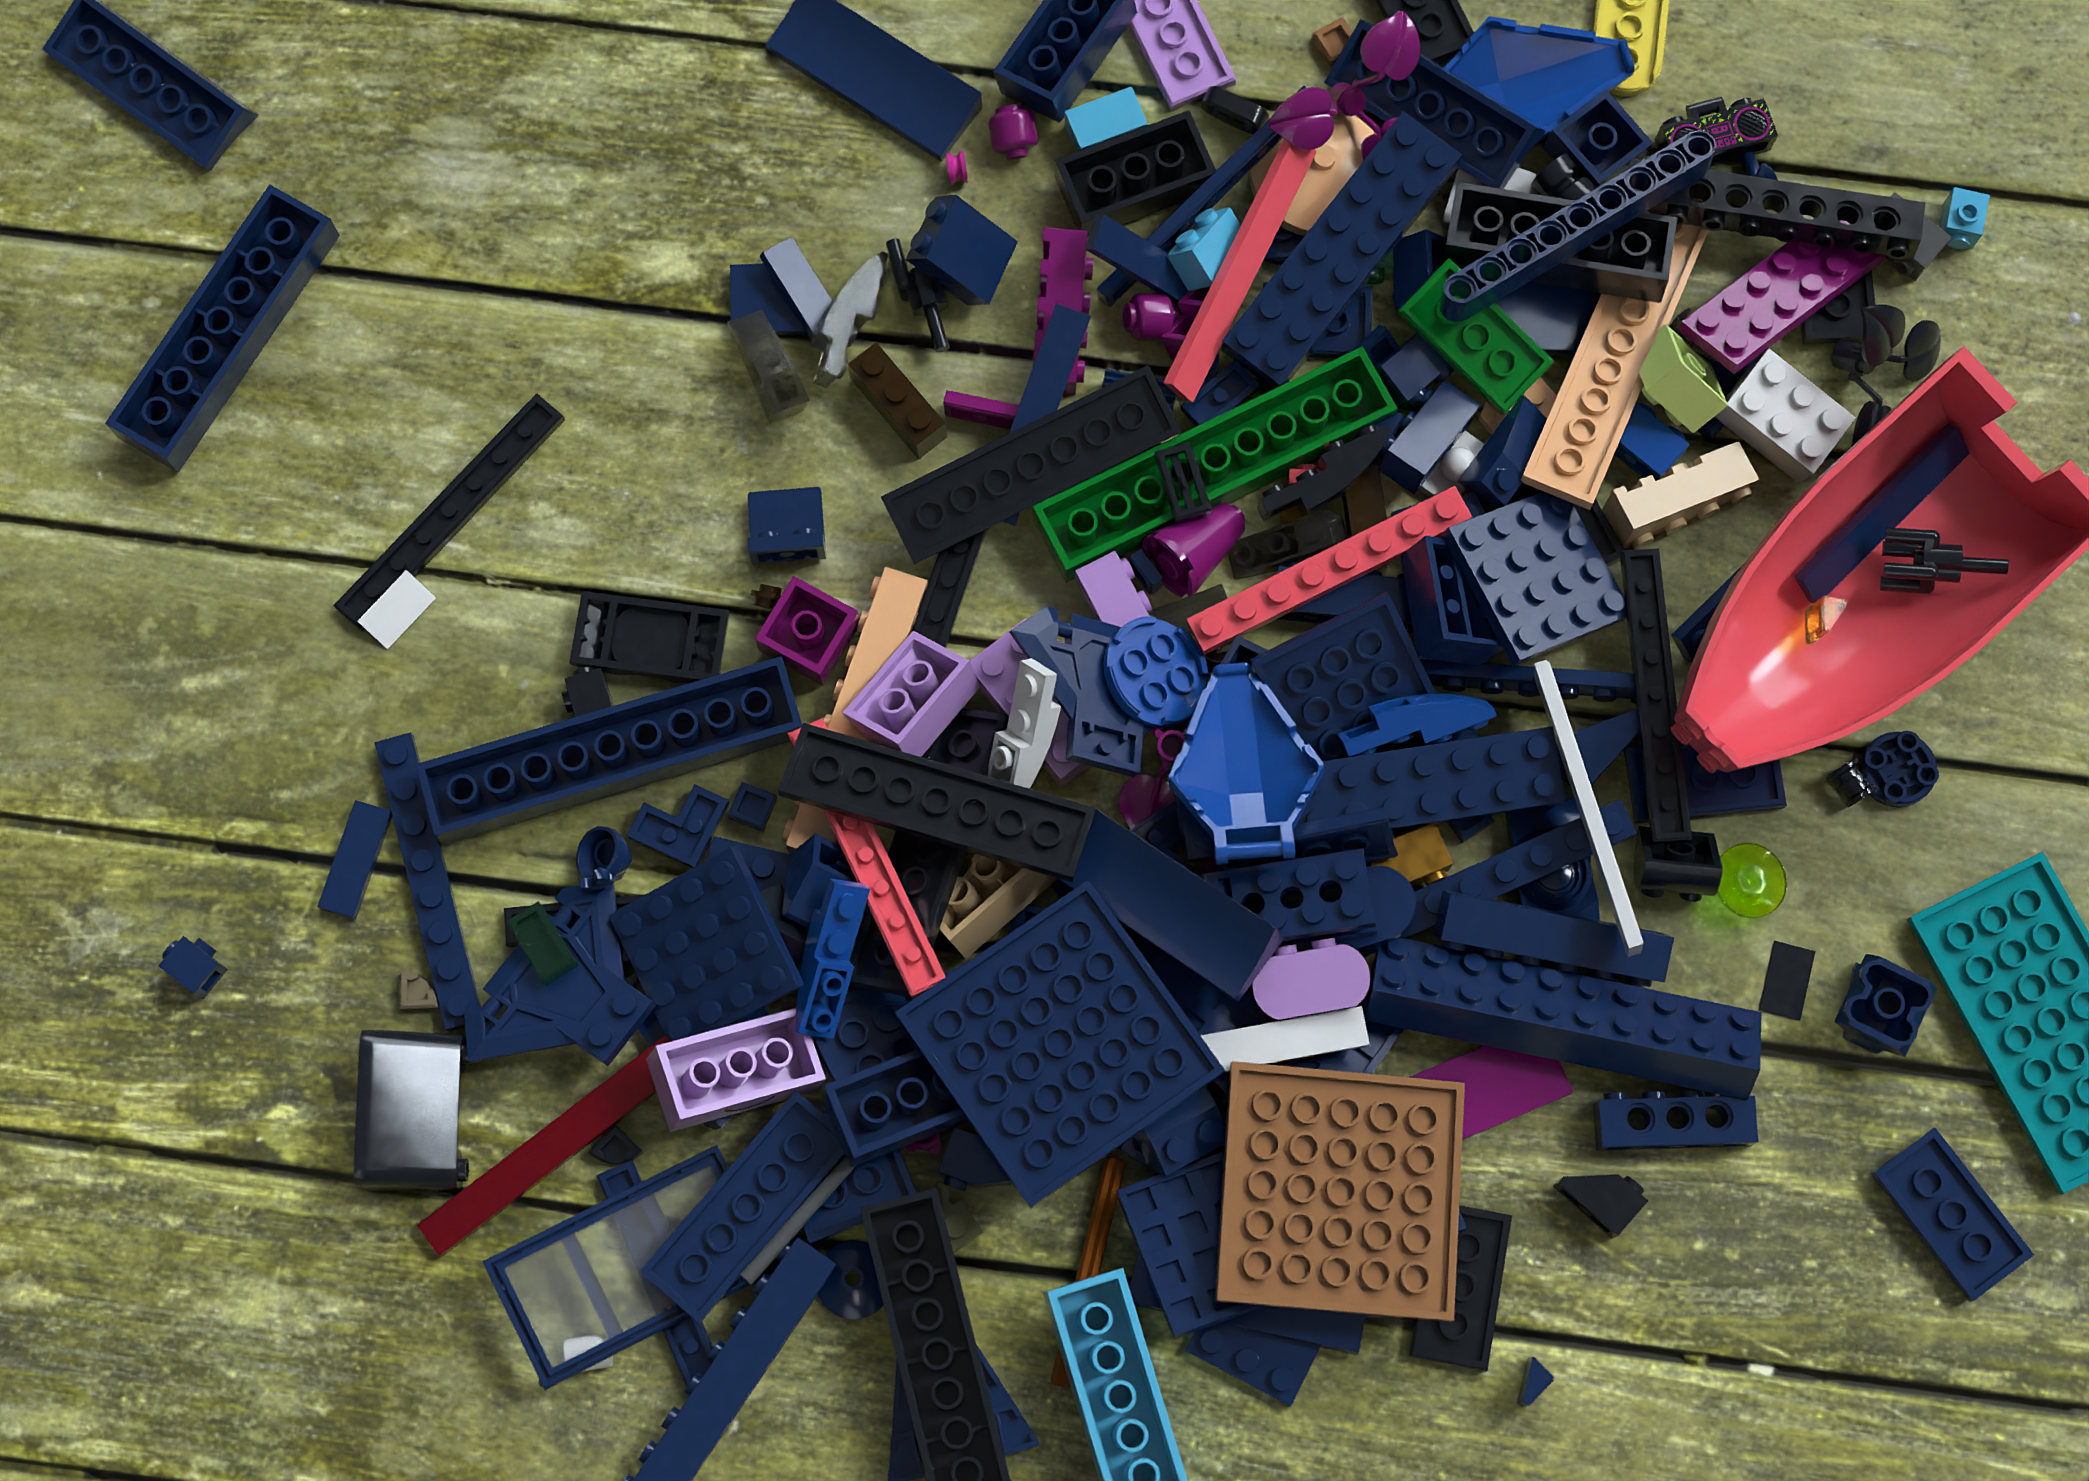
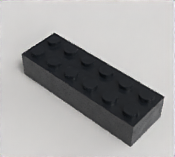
(1624, 263)

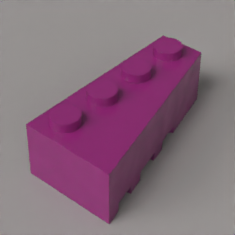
(1063, 282)

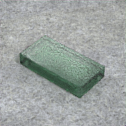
(542, 943)

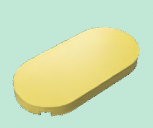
(1644, 28)

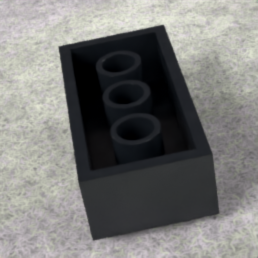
(1135, 172)

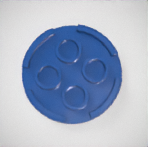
(1155, 671)

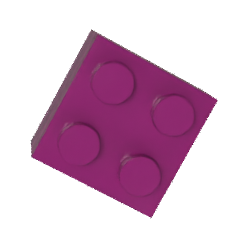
(808, 630)

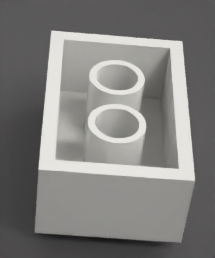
(1784, 416)

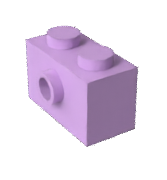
(1110, 591)

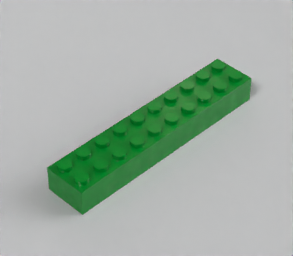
(1233, 454)

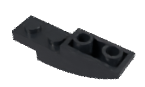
(1339, 470)

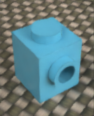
(1964, 217)

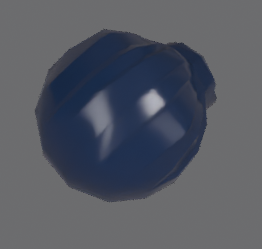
(601, 858)

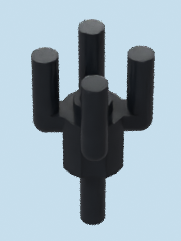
(922, 290)
(1930, 562)

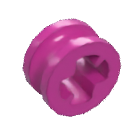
(956, 168)

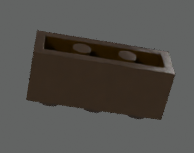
(897, 400)

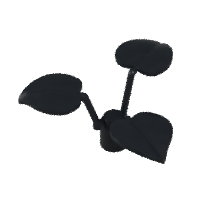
(1881, 332)

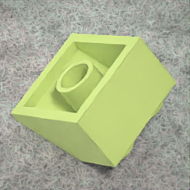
(1681, 381)

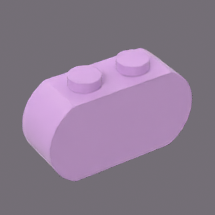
(1311, 980)

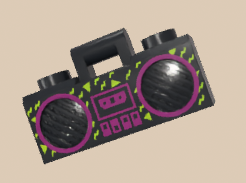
(1739, 130)

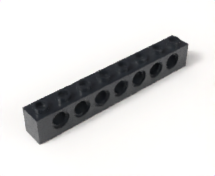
(1792, 200)

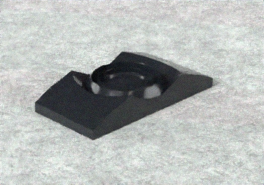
(649, 637)

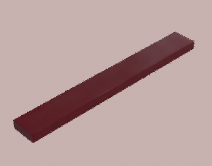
(540, 1155)

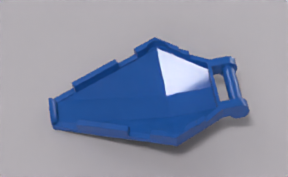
(1541, 70)
(1244, 768)

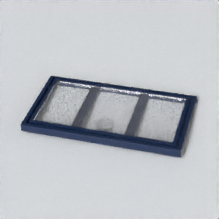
(579, 1283)

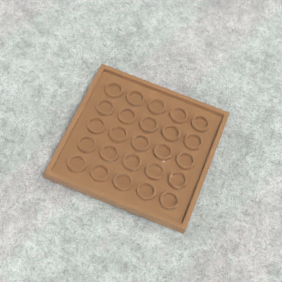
(1340, 1192)

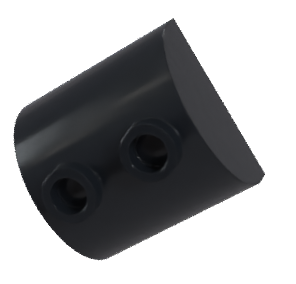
(1677, 867)

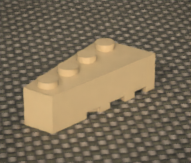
(1680, 496)
(988, 900)

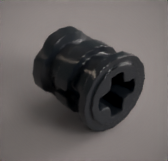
(1851, 782)

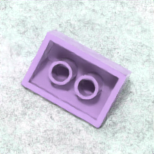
(913, 696)

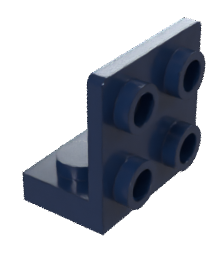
(786, 526)

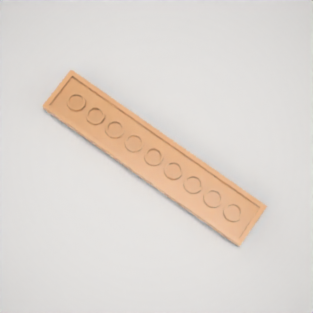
(1605, 384)

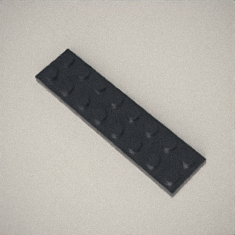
(1030, 464)
(937, 802)
(923, 866)

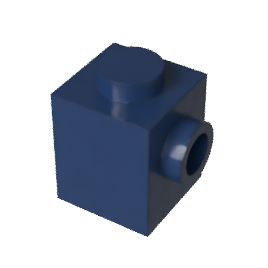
(193, 965)

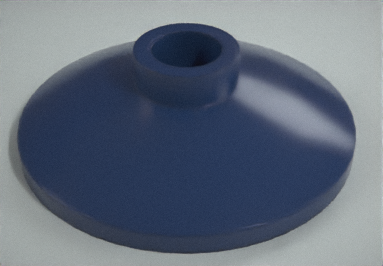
(847, 1300)

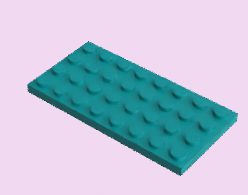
(2020, 982)

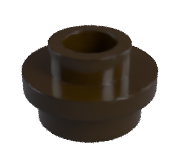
(766, 596)

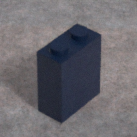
(961, 249)

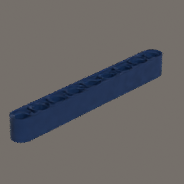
(1570, 239)

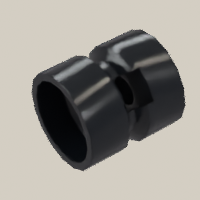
(1562, 180)

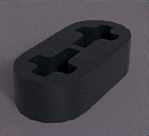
(1234, 110)

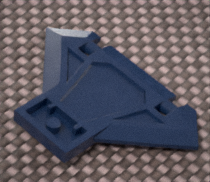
(1097, 726)
(582, 1007)

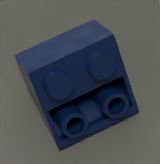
(808, 877)

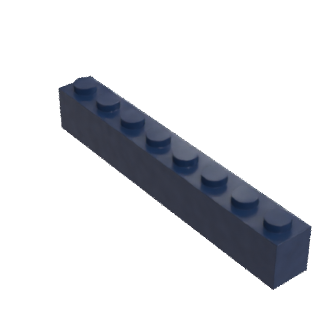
(736, 1365)

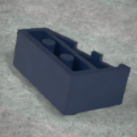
(1444, 608)

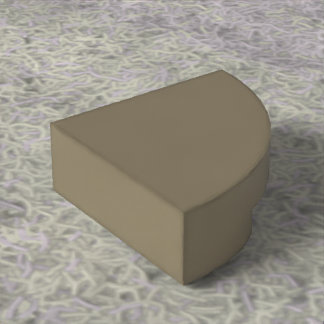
(416, 993)

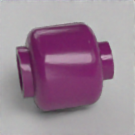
(1013, 131)
(1149, 316)

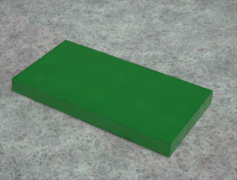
(1483, 349)

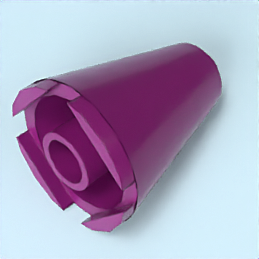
(1193, 549)

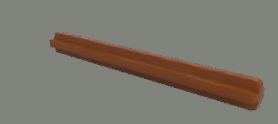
(1095, 1239)

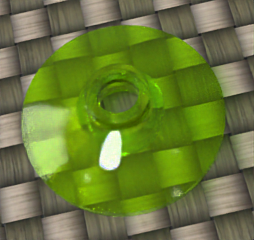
(1765, 879)

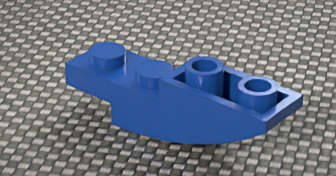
(1429, 714)
(827, 957)

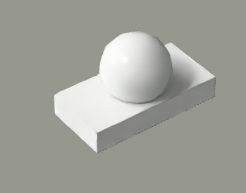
(1453, 466)

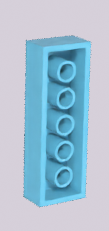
(1113, 1380)

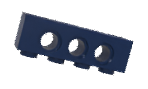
(1614, 1132)

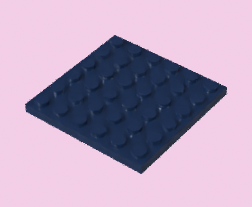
(1059, 1043)

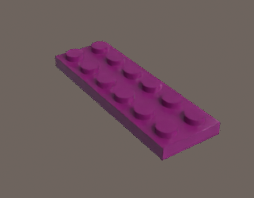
(1773, 300)

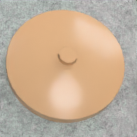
(1326, 176)

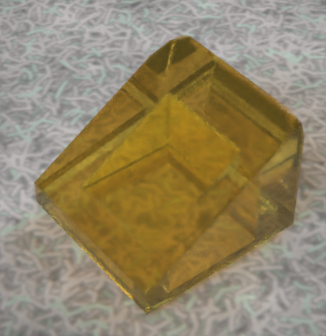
(1821, 617)

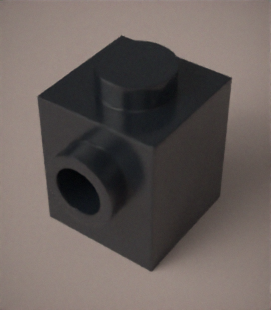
(586, 691)

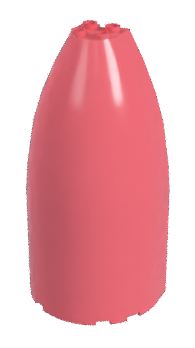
(1769, 694)

